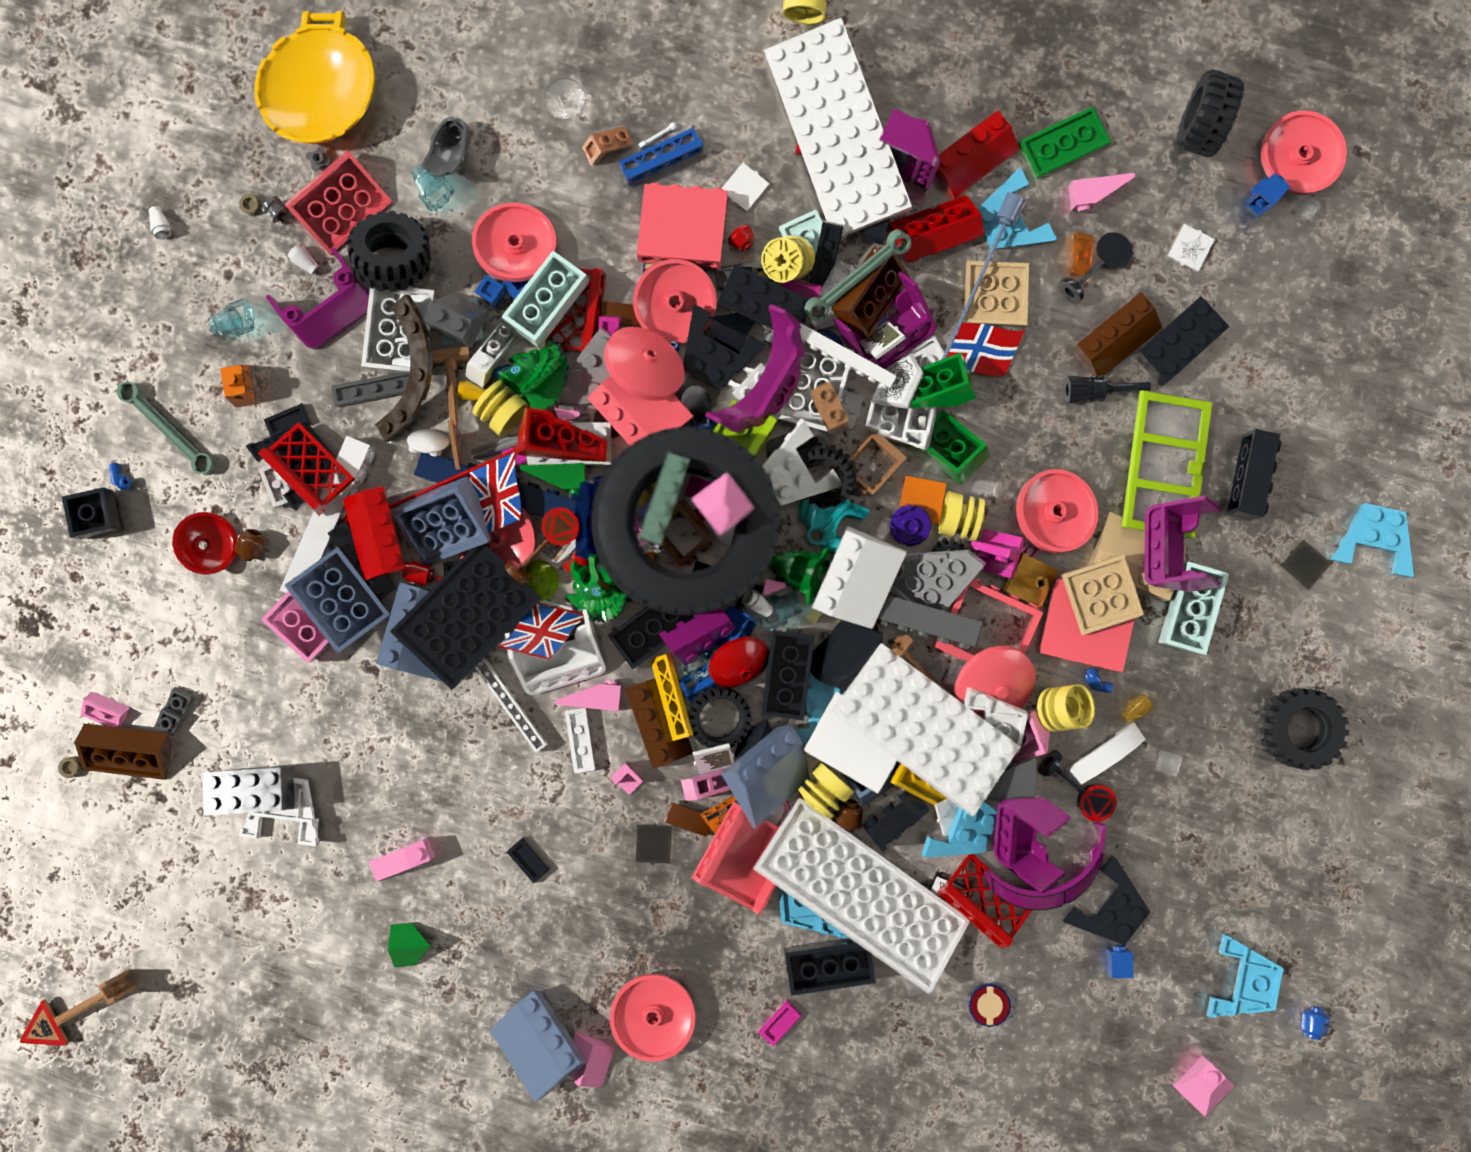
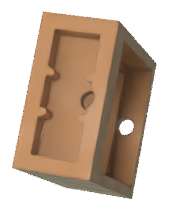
(829, 408)
(890, 450)
(707, 536)

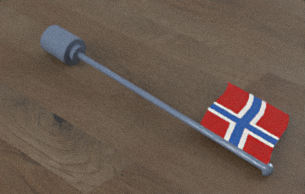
(986, 347)

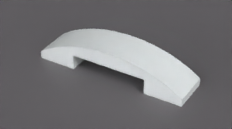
(1106, 754)

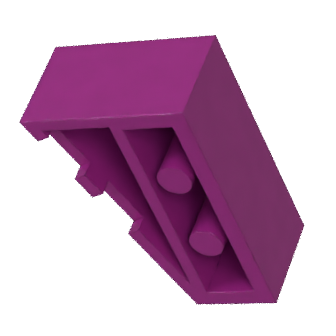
(698, 635)

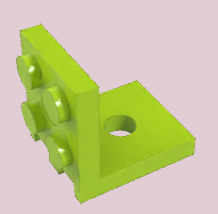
(753, 438)

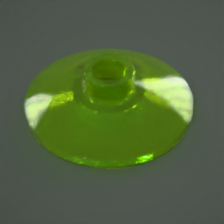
(548, 578)

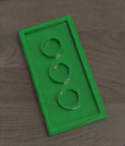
(1064, 142)

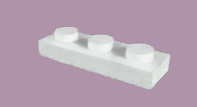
(580, 740)

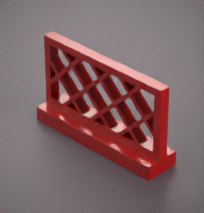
(591, 322)
(297, 483)
(971, 910)

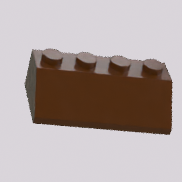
(871, 298)
(1119, 336)
(653, 725)
(124, 751)

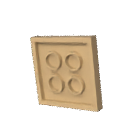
(1001, 294)
(1102, 594)

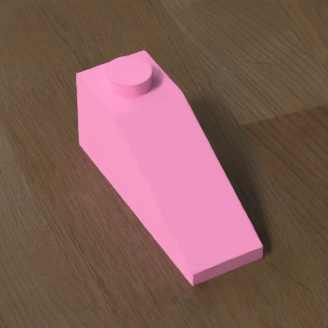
(1090, 192)
(601, 696)
(704, 785)
(402, 859)

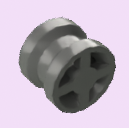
(275, 209)

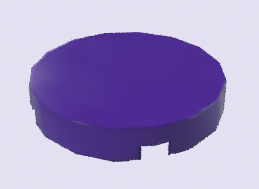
(910, 525)

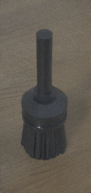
(1096, 388)

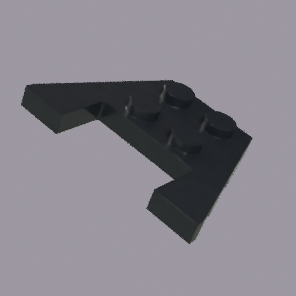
(710, 359)
(291, 496)
(1118, 914)

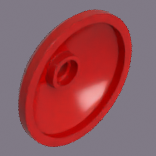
(214, 532)
(739, 662)

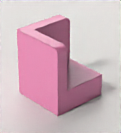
(627, 778)

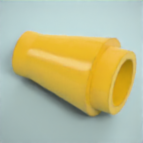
(469, 391)

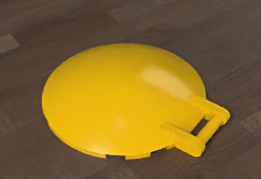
(315, 81)

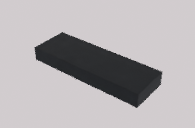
(826, 251)

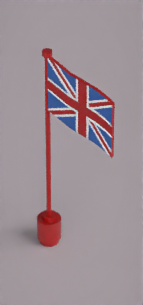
(496, 488)
(537, 634)

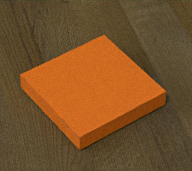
(926, 494)

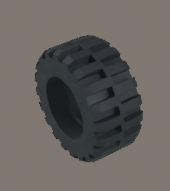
(1210, 113)
(389, 231)
(1330, 735)

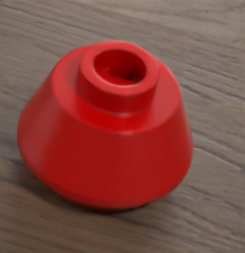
(741, 238)

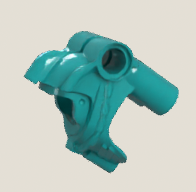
(827, 520)

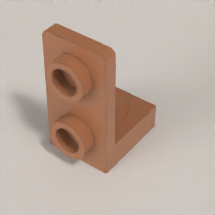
(606, 141)

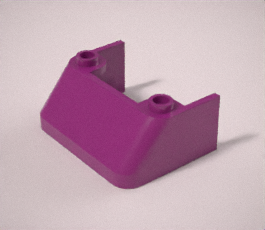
(917, 140)
(332, 314)
(911, 318)
(1165, 544)
(1016, 839)

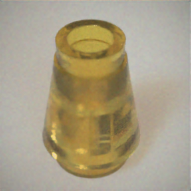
(1138, 708)

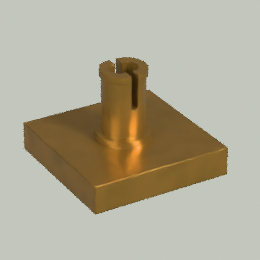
(1031, 580)

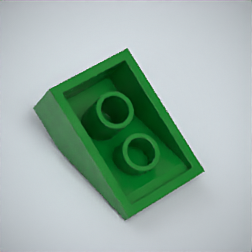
(944, 384)
(956, 448)
(561, 476)

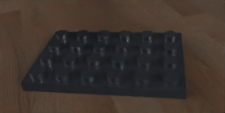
(465, 615)

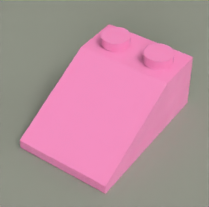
(296, 628)

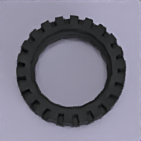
(844, 464)
(708, 696)

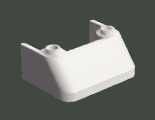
(573, 663)

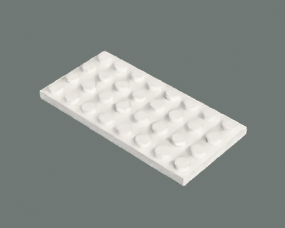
(926, 729)

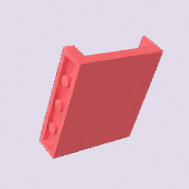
(682, 224)
(1062, 637)
(731, 860)

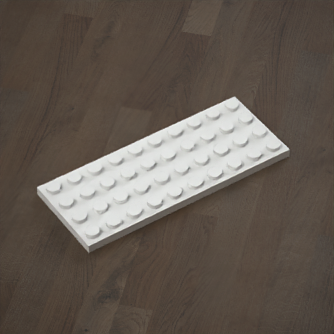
(837, 128)
(862, 895)

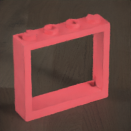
(993, 592)

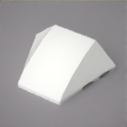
(902, 424)

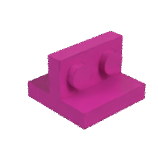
(999, 552)

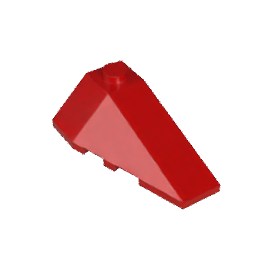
(553, 438)

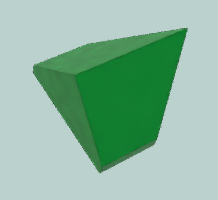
(406, 945)

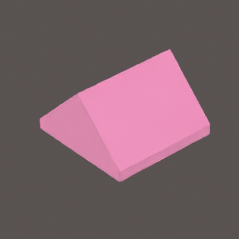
(598, 1057)

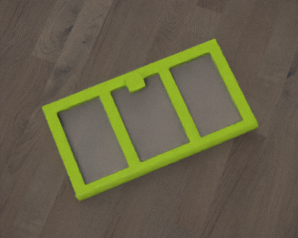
(1165, 454)

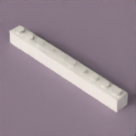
(848, 358)
(511, 705)

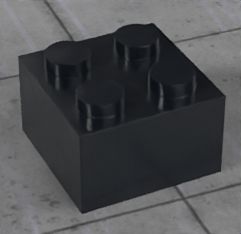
(91, 513)

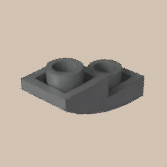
(174, 712)

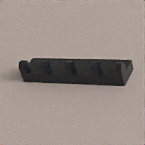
(344, 541)

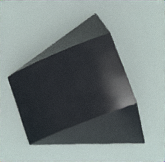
(844, 654)

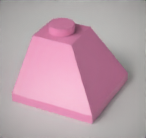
(723, 503)
(1035, 738)
(1204, 1086)

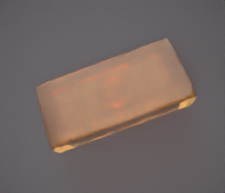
(1080, 254)

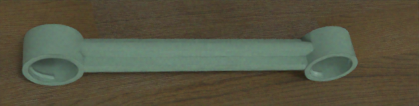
(857, 275)
(166, 428)

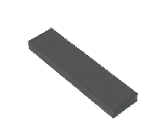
(369, 389)

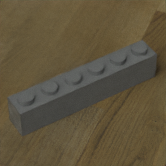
(930, 621)

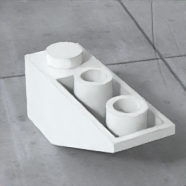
(490, 355)

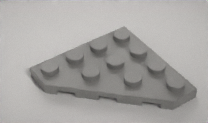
(586, 371)
(935, 577)

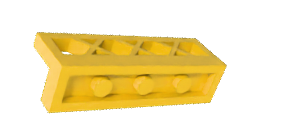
(671, 697)

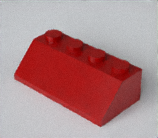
(976, 154)
(939, 227)
(374, 533)

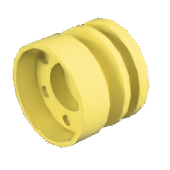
(805, 11)
(798, 256)
(496, 405)
(965, 517)
(1066, 708)
(825, 791)

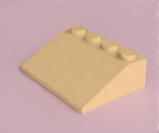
(1130, 542)

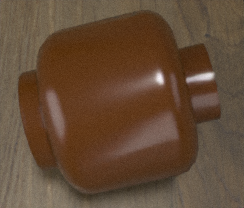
(250, 544)
(849, 815)

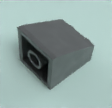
(456, 318)
(1016, 781)

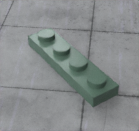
(664, 498)

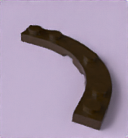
(420, 370)

